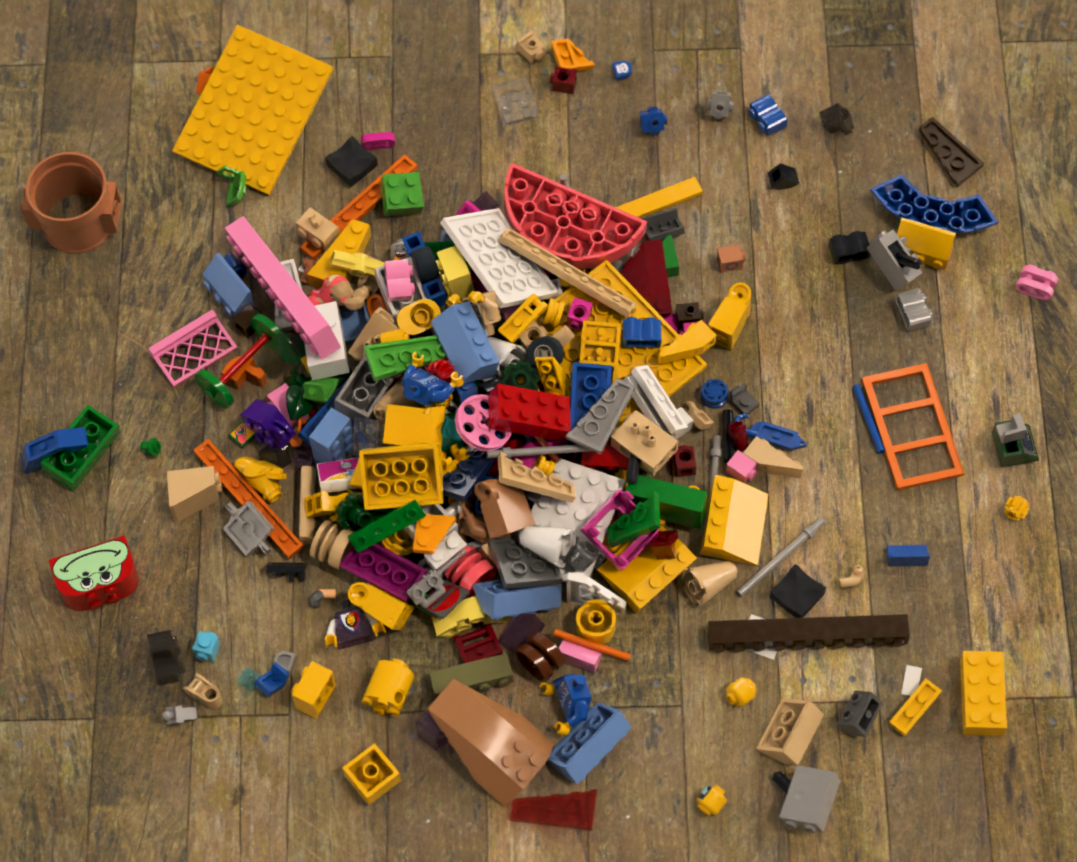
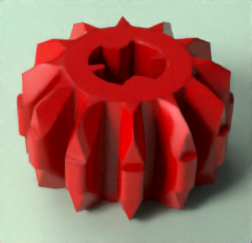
(441, 369)

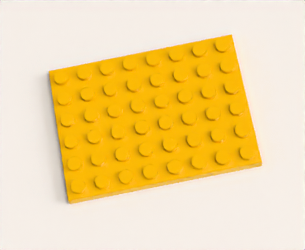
(253, 108)
(670, 375)

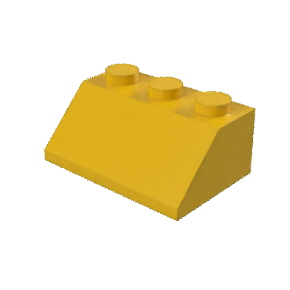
(928, 242)

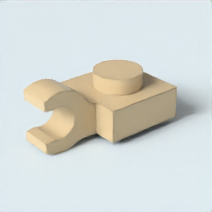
(700, 418)

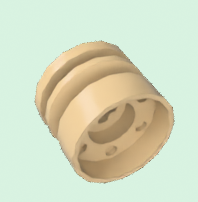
(331, 544)

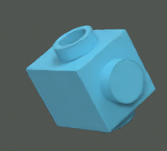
(206, 646)

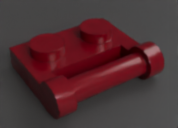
(481, 649)

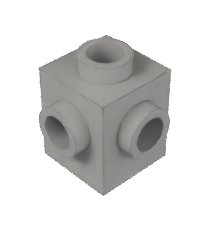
(720, 98)

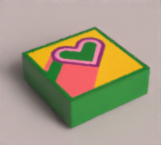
(242, 435)

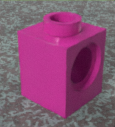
(579, 307)

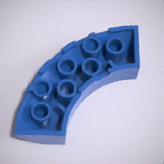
(954, 216)

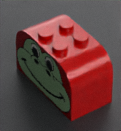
(95, 575)

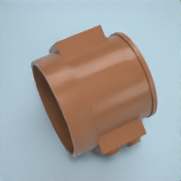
(65, 176)

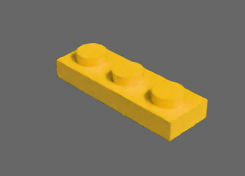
(915, 707)

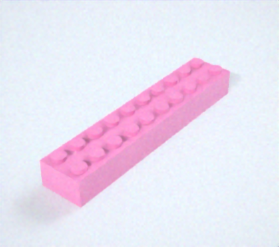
(282, 288)

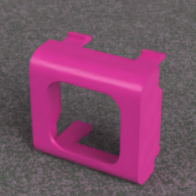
(622, 502)

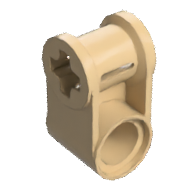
(201, 689)

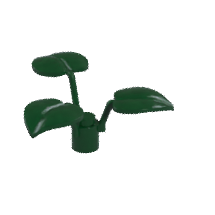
(291, 349)

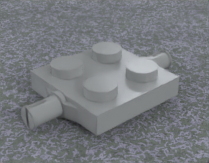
(248, 528)

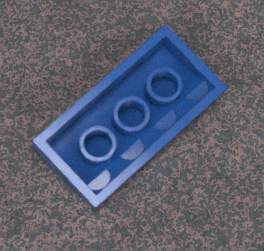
(586, 388)

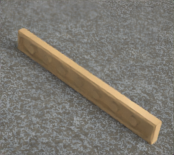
(567, 272)

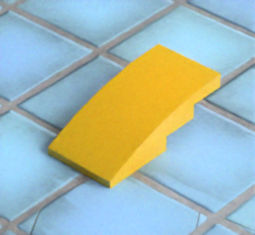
(601, 344)

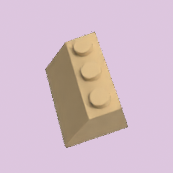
(790, 731)

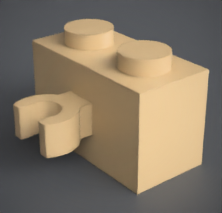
(317, 229)

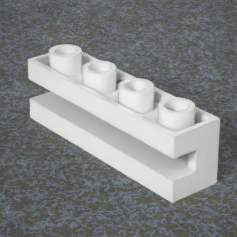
(655, 402)

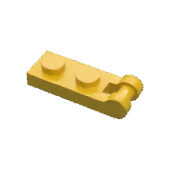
(522, 318)

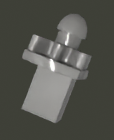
(177, 714)

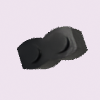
(849, 247)

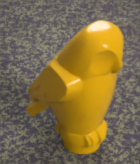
(261, 476)

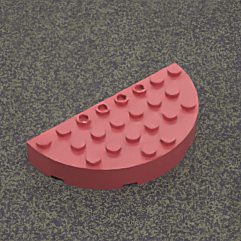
(568, 221)

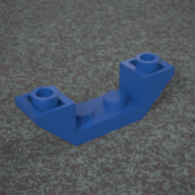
(51, 443)

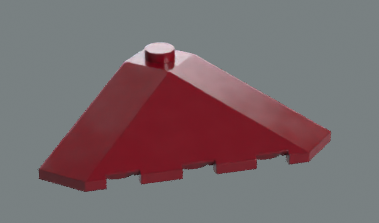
(649, 275)

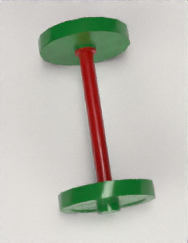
(215, 387)

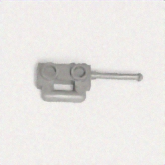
(428, 581)

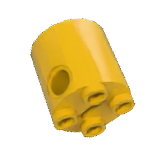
(388, 687)

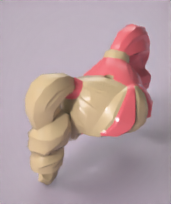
(339, 289)

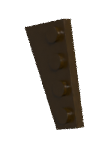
(952, 154)

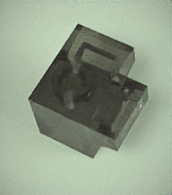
(837, 119)

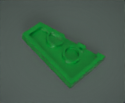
(637, 523)

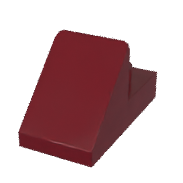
(663, 544)

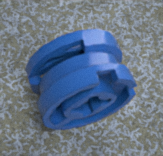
(714, 393)

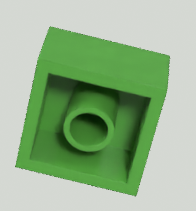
(401, 194)

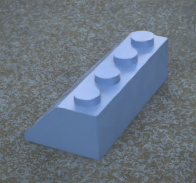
(465, 342)
(502, 602)
(588, 742)

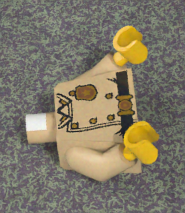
(484, 306)

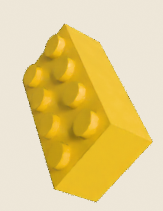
(983, 693)

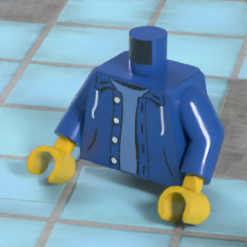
(424, 386)
(573, 698)

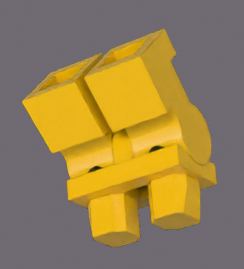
(322, 504)

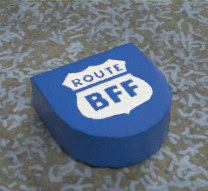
(622, 69)

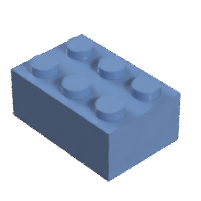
(332, 438)

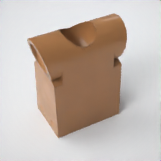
(503, 507)

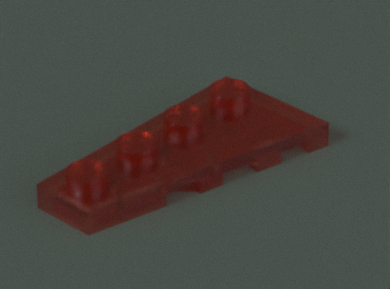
(563, 810)

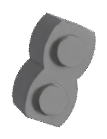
(913, 309)

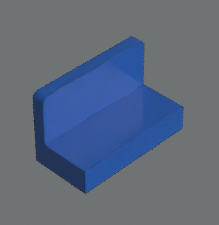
(907, 555)

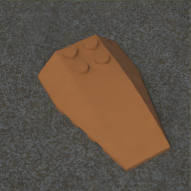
(492, 741)

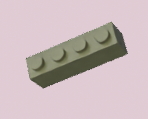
(477, 674)

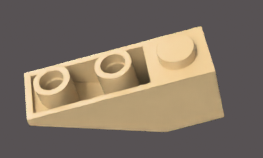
(772, 460)

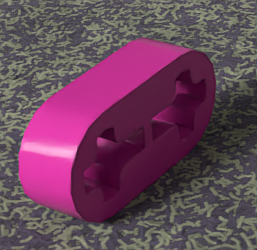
(378, 140)

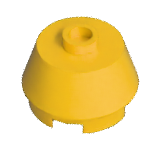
(398, 543)

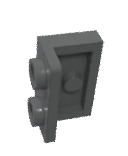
(663, 224)

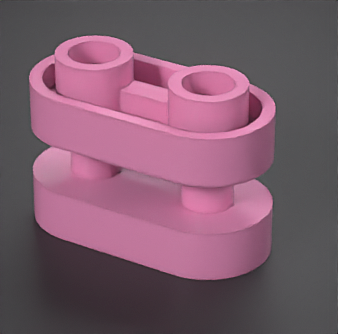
(1037, 282)

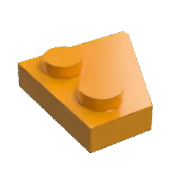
(569, 56)
(431, 532)

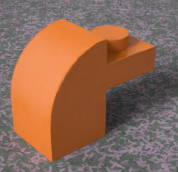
(247, 371)

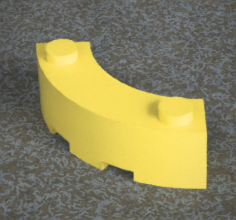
(462, 617)

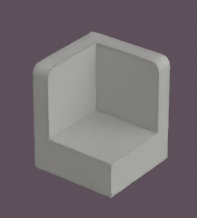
(1012, 430)

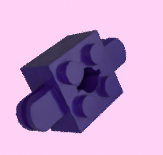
(267, 424)

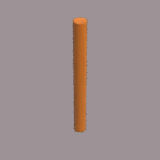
(591, 645)

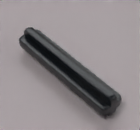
(728, 444)

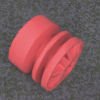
(470, 570)

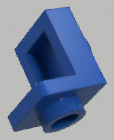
(272, 680)

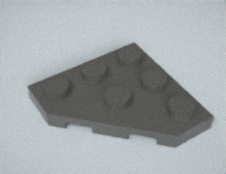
(521, 566)

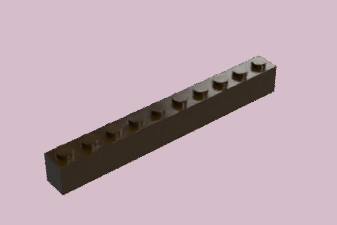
(808, 632)

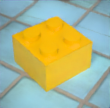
(313, 689)
(371, 774)

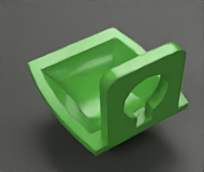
(237, 185)
(320, 389)

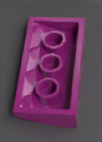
(384, 570)

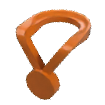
(296, 441)

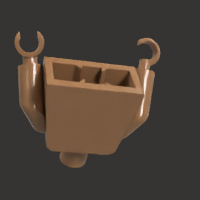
(475, 526)

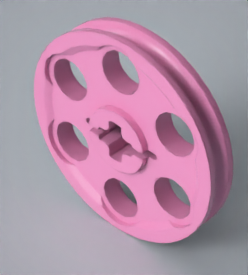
(478, 428)

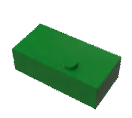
(72, 467)
(676, 502)

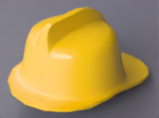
(417, 316)

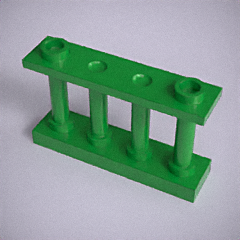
(385, 523)

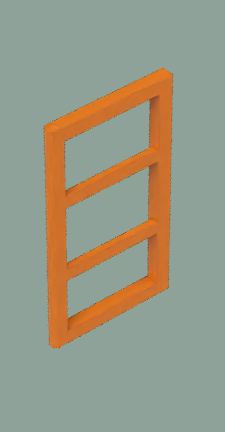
(956, 471)

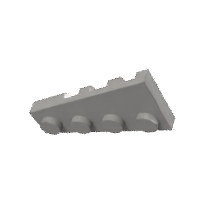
(600, 421)

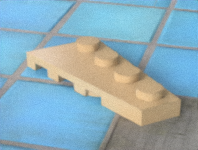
(534, 480)

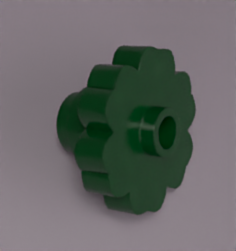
(524, 370)
(353, 513)

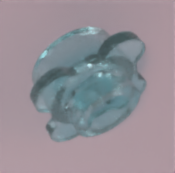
(248, 673)

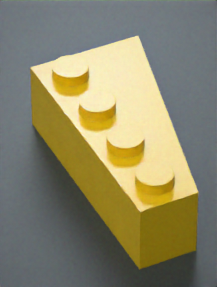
(351, 240)

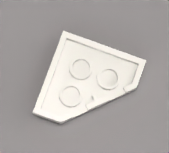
(583, 588)

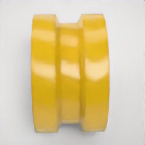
(553, 313)

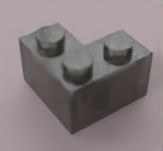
(164, 652)

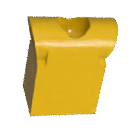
(731, 315)
(413, 425)
(380, 605)

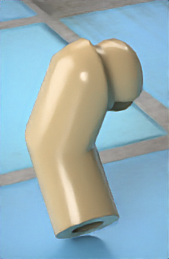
(854, 579)

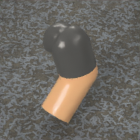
(321, 594)

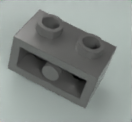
(860, 713)

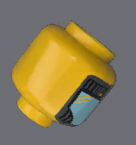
(711, 800)

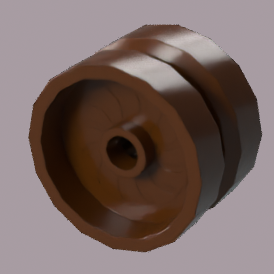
(540, 656)

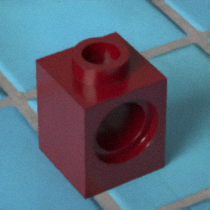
(569, 77)
(685, 468)

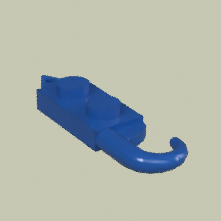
(774, 434)

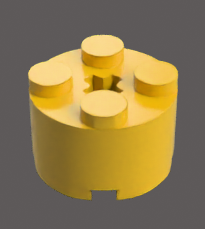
(597, 611)

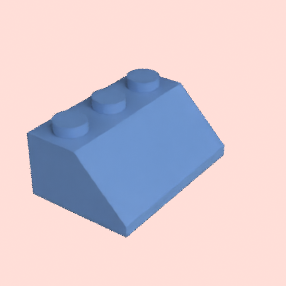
(226, 286)

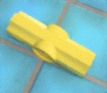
(356, 263)

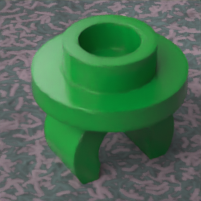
(152, 447)

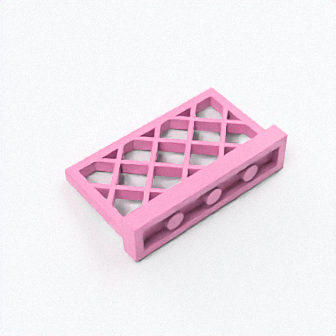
(181, 337)

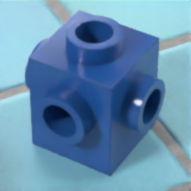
(647, 122)

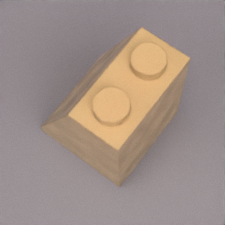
(192, 490)

